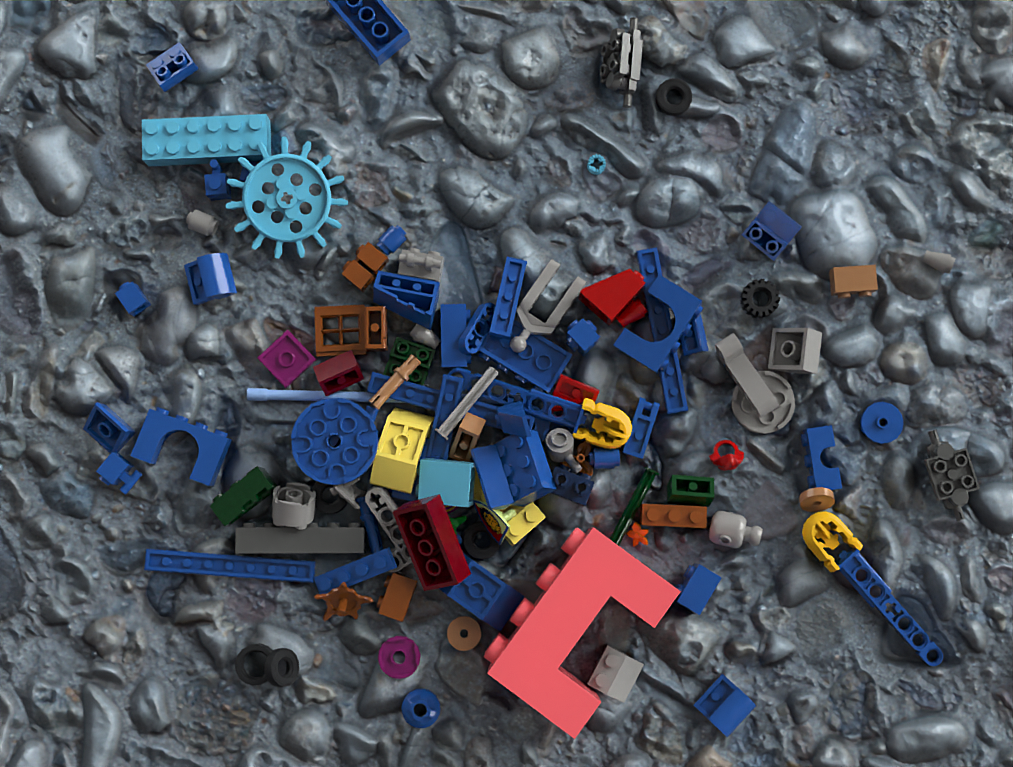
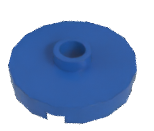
(871, 427)

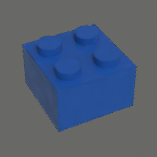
(696, 588)

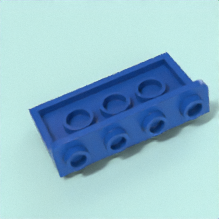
(537, 364)

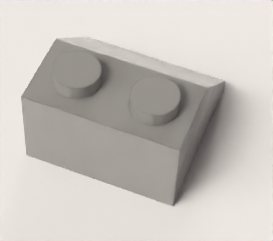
(795, 350)
(614, 673)

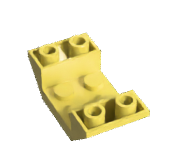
(400, 450)

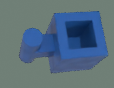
(216, 183)
(117, 469)

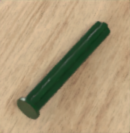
(633, 505)

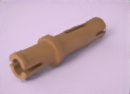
(401, 374)

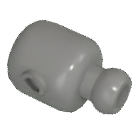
(731, 530)

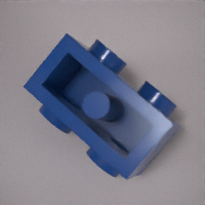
(582, 336)

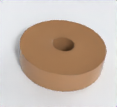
(816, 499)
(464, 643)

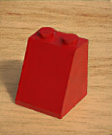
(612, 294)

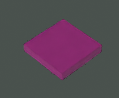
(286, 359)

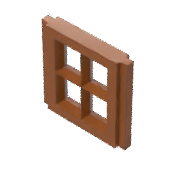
(333, 312)

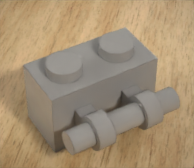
(421, 265)

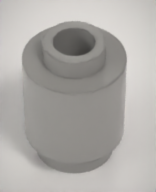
(202, 222)

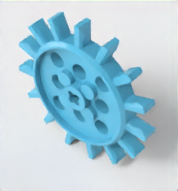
(292, 165)

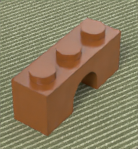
(673, 515)

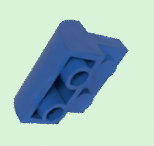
(172, 67)
(771, 230)
(210, 278)
(725, 705)

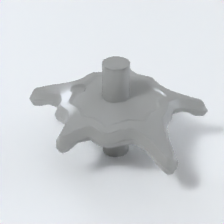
(349, 492)

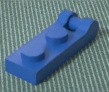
(641, 429)

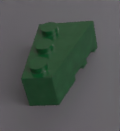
(243, 496)

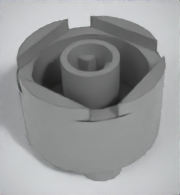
(293, 505)

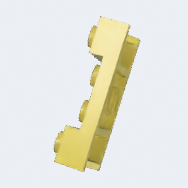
(521, 524)

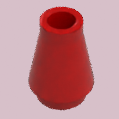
(632, 313)

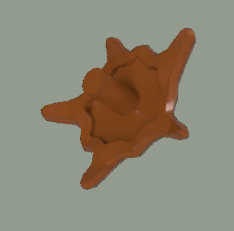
(343, 601)

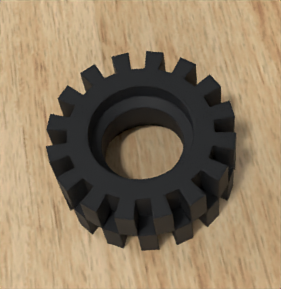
(768, 289)

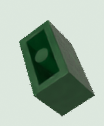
(690, 490)

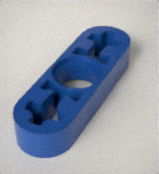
(470, 332)

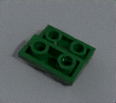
(400, 353)

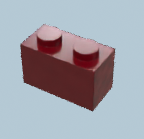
(338, 373)

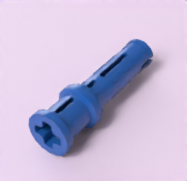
(371, 526)

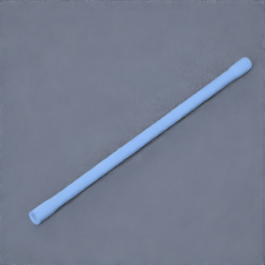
(264, 394)

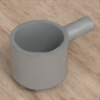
(560, 447)

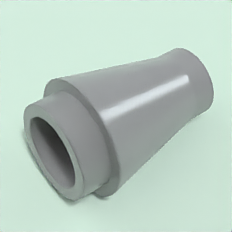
(939, 261)
(425, 336)

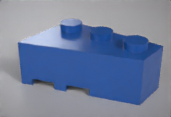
(407, 296)

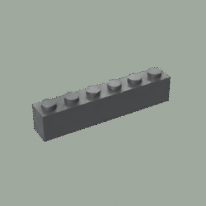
(308, 540)

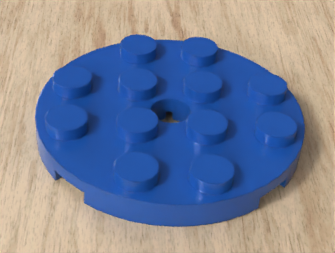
(312, 436)

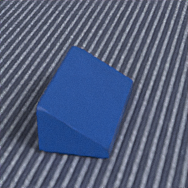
(695, 340)

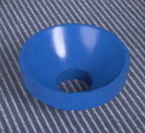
(424, 697)

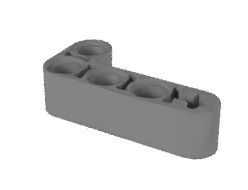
(745, 376)
(388, 524)

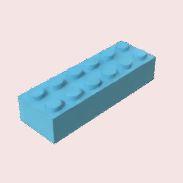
(204, 139)

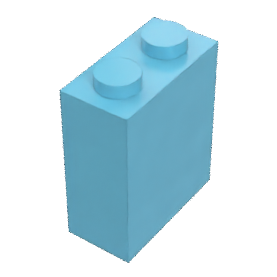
(448, 478)

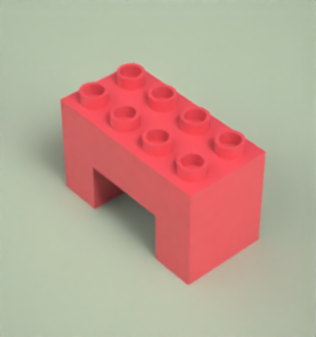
(553, 625)

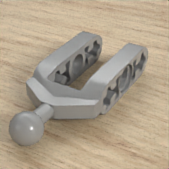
(533, 325)

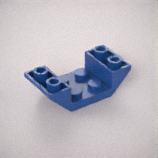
(485, 595)

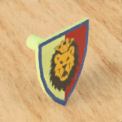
(494, 520)

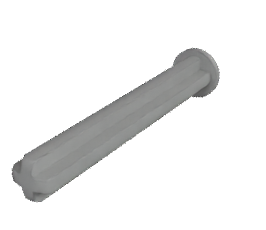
(467, 402)

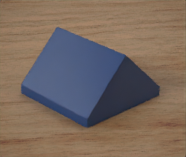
(108, 428)

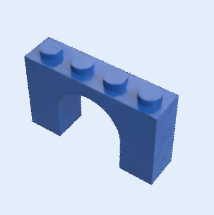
(655, 354)
(160, 426)

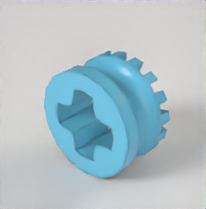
(600, 159)

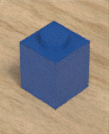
(132, 298)

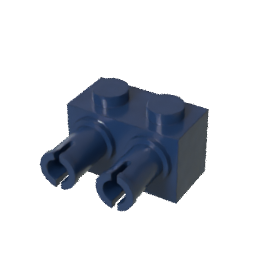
(572, 486)

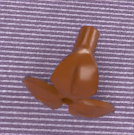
(582, 452)

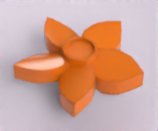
(638, 534)

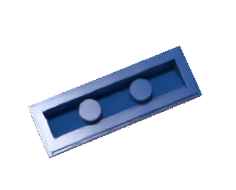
(492, 477)

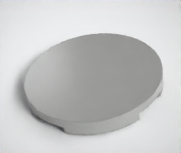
(773, 420)

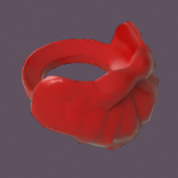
(728, 461)

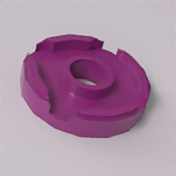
(394, 669)

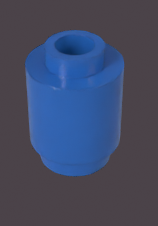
(391, 239)
(604, 458)

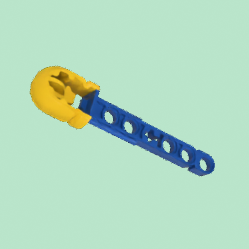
(617, 425)
(849, 563)

